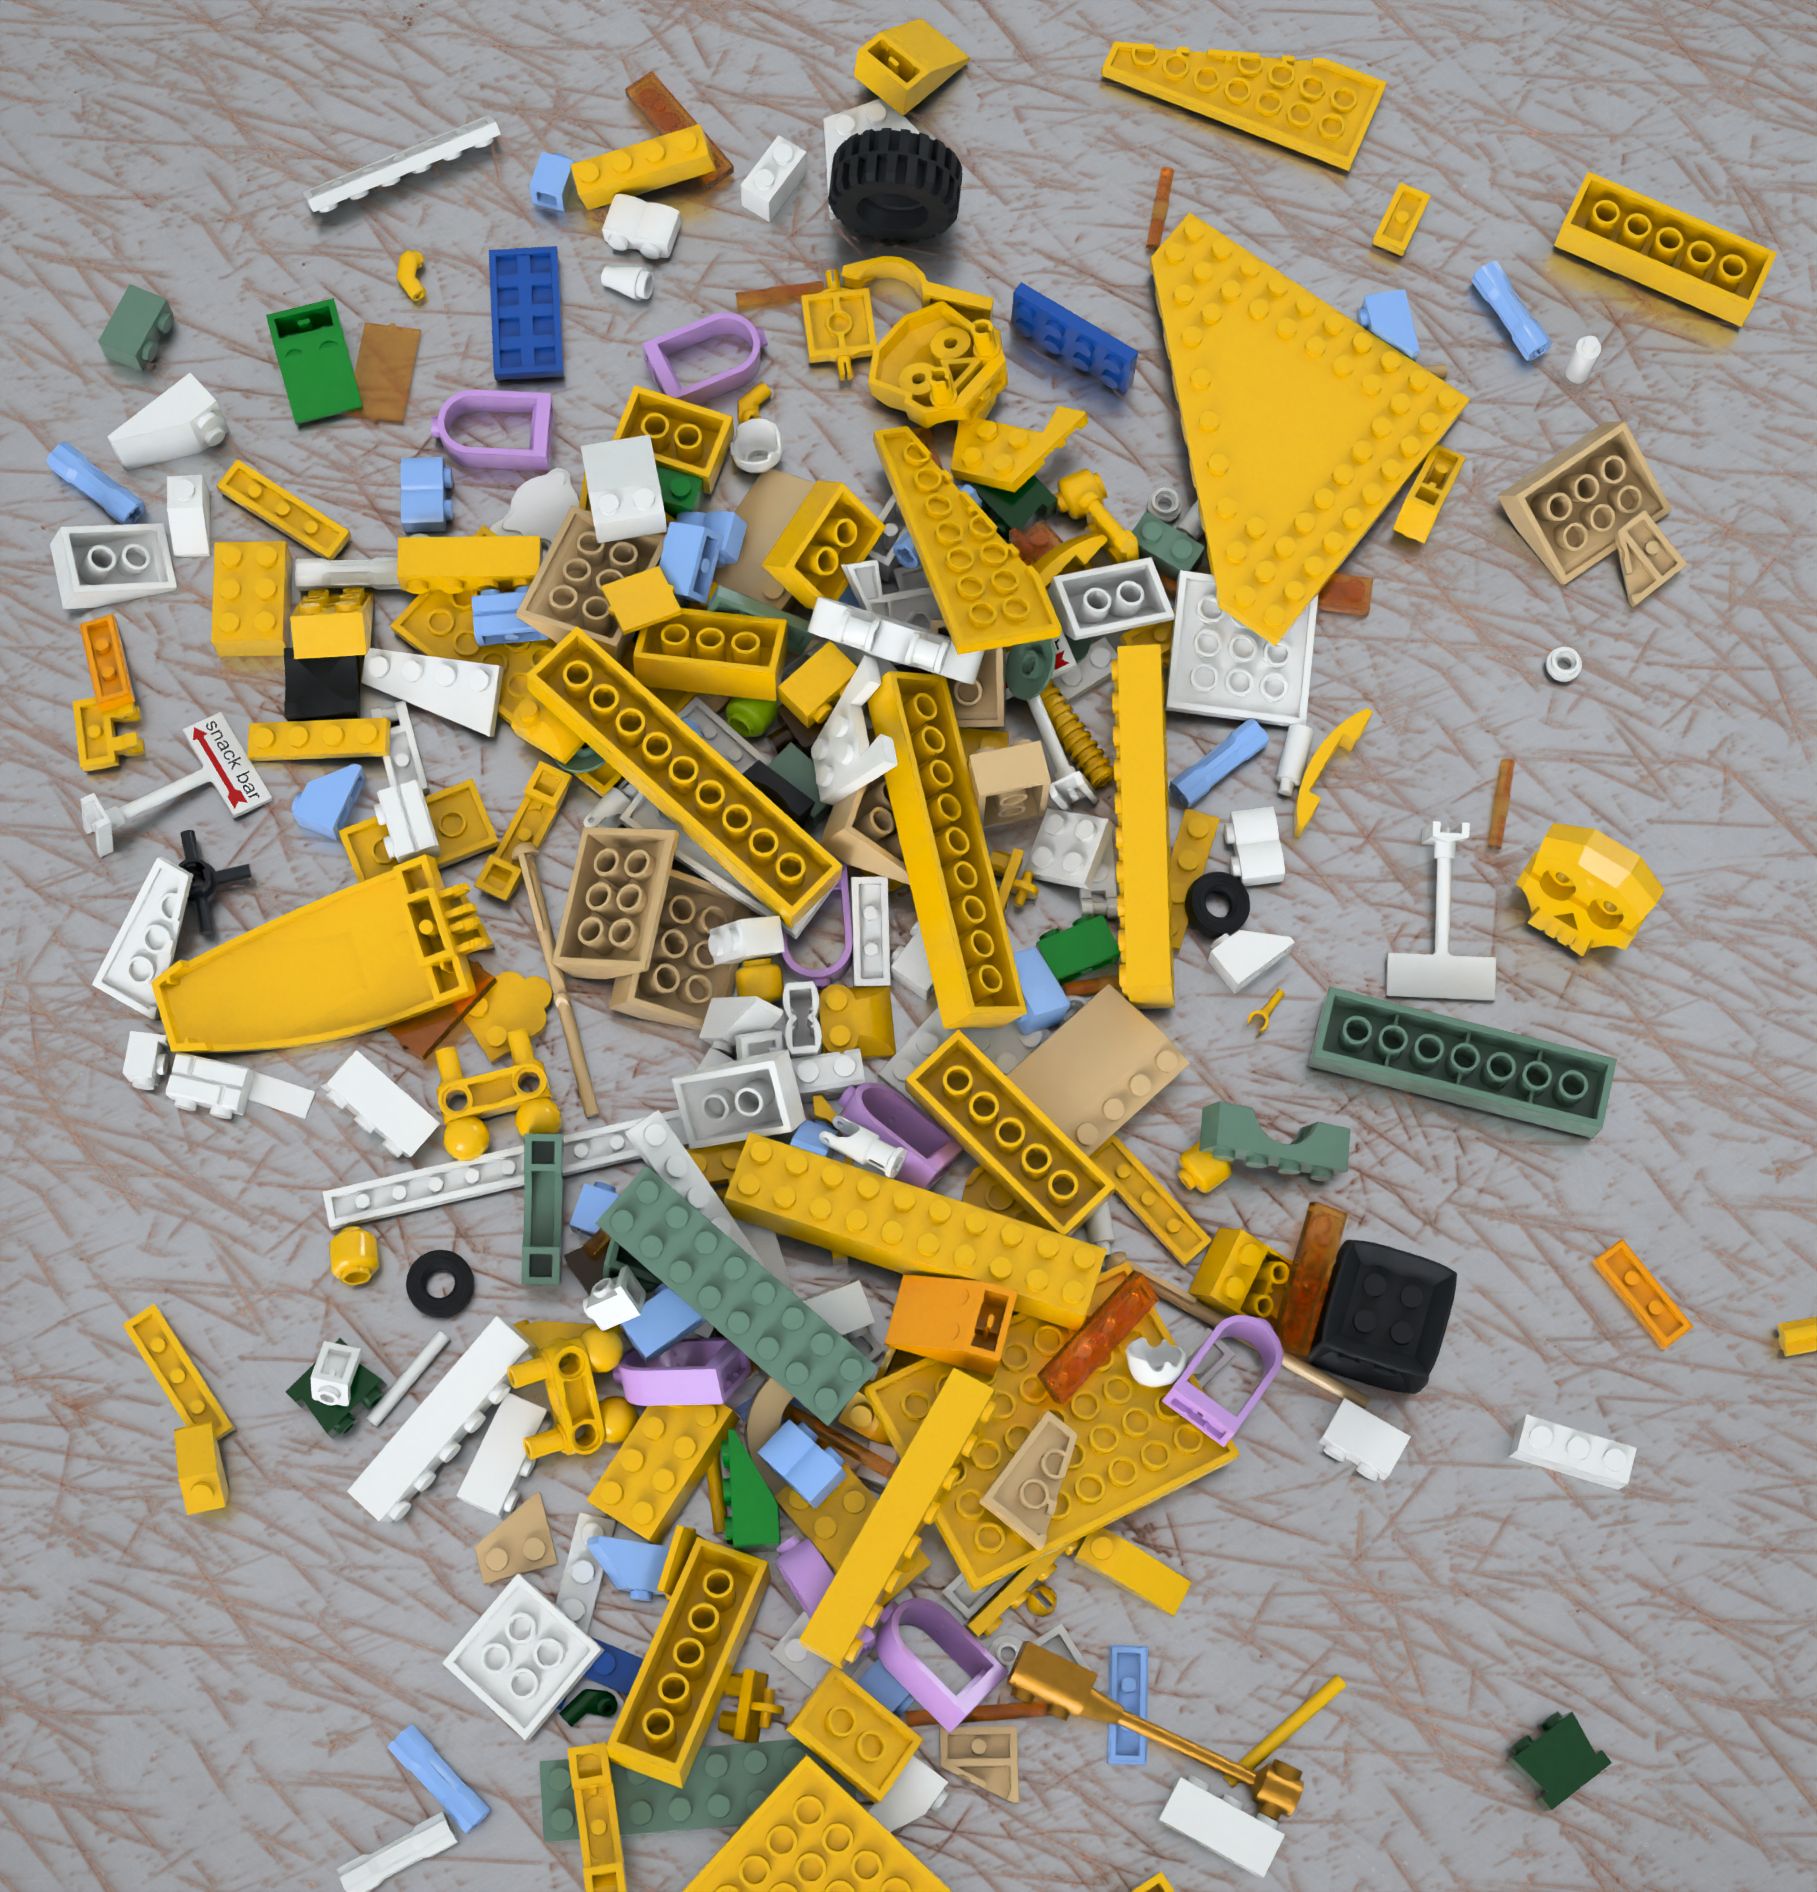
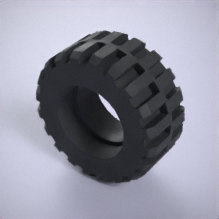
(895, 185)

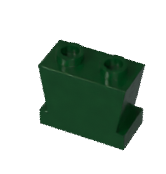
(1017, 508)
(339, 1419)
(1557, 1759)

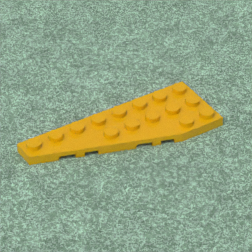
(1292, 102)
(975, 576)

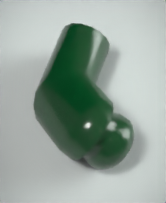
(589, 1702)

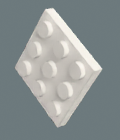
(523, 1656)

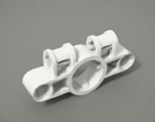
(893, 640)

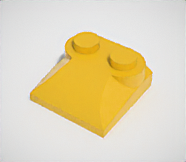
(545, 730)
(857, 1020)

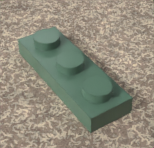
(732, 602)

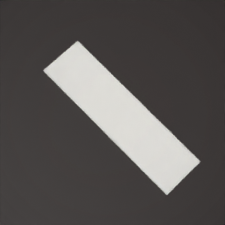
(280, 1094)

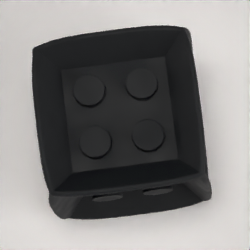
(1383, 1316)

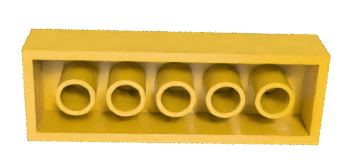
(1665, 249)
(1009, 1136)
(689, 1662)

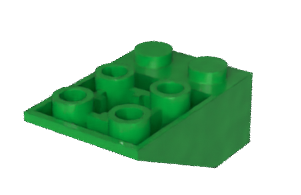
(314, 361)
(755, 1512)

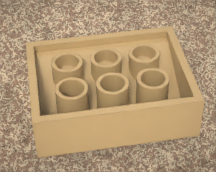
(1582, 498)
(767, 512)
(571, 577)
(865, 831)
(614, 902)
(681, 967)
(1098, 1069)

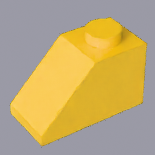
(200, 1468)

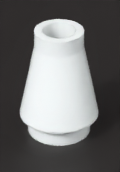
(630, 281)

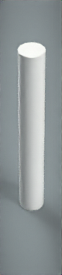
(408, 1378)

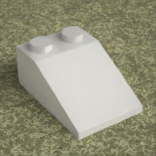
(170, 427)
(624, 488)
(111, 564)
(739, 1098)

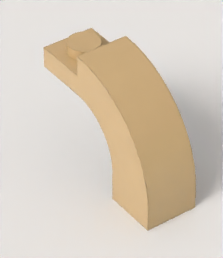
(762, 1423)

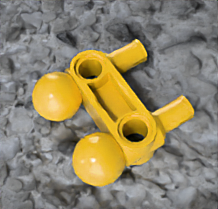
(491, 1095)
(574, 1394)

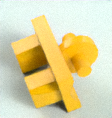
(1008, 867)
(754, 1706)

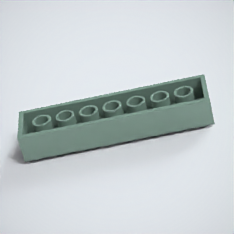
(1462, 1062)
(736, 1295)
(718, 1793)

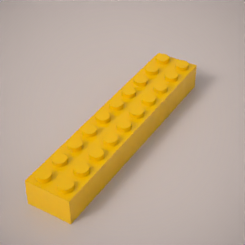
(684, 777)
(1143, 827)
(946, 854)
(911, 1229)

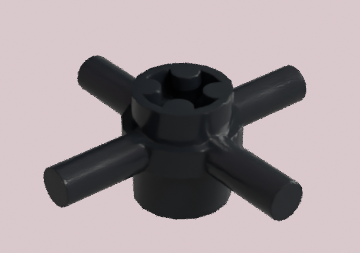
(202, 895)

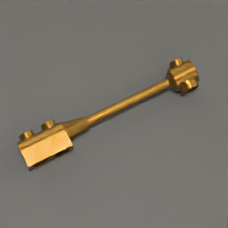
(1070, 1691)

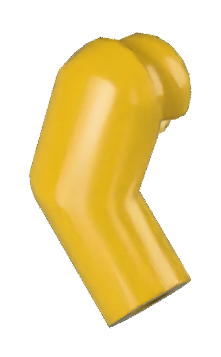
(406, 274)
(749, 404)

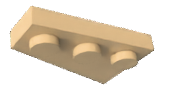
(1031, 1480)

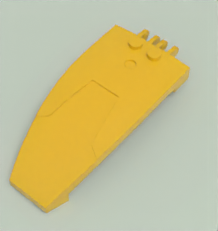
(327, 968)

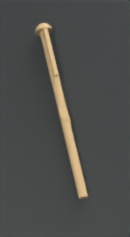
(524, 854)
(1190, 1304)

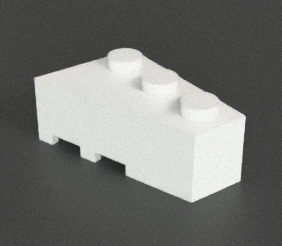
(379, 1105)

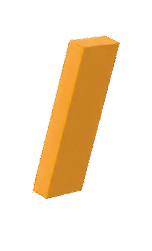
(107, 663)
(1642, 1294)

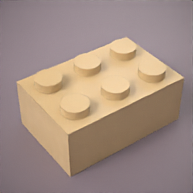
(1010, 782)

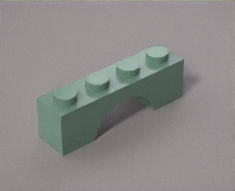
(1233, 1133)
(542, 1208)

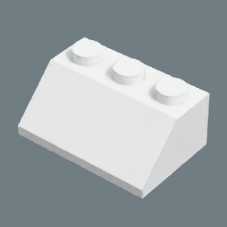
(1109, 599)

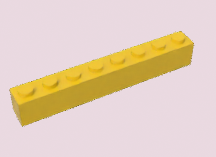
(898, 1519)

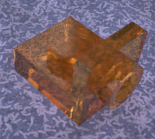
(1034, 541)

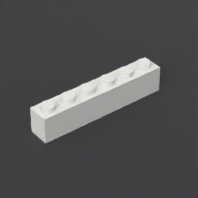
(442, 1422)

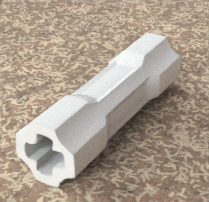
(325, 574)
(422, 1842)

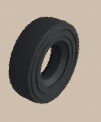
(1235, 893)
(424, 1267)

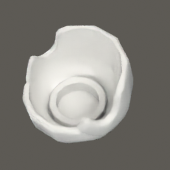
(757, 446)
(1155, 1365)

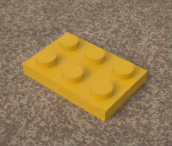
(854, 1734)

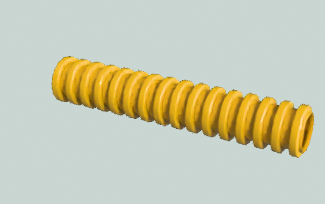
(1075, 738)

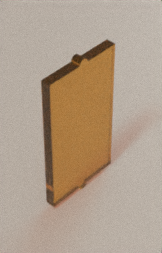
(385, 371)
(429, 1029)

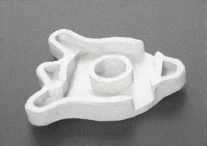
(539, 507)

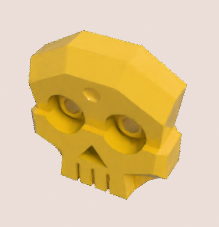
(955, 380)
(1588, 889)

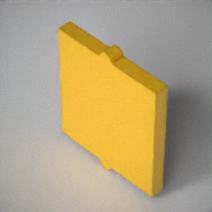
(641, 600)
(676, 1559)

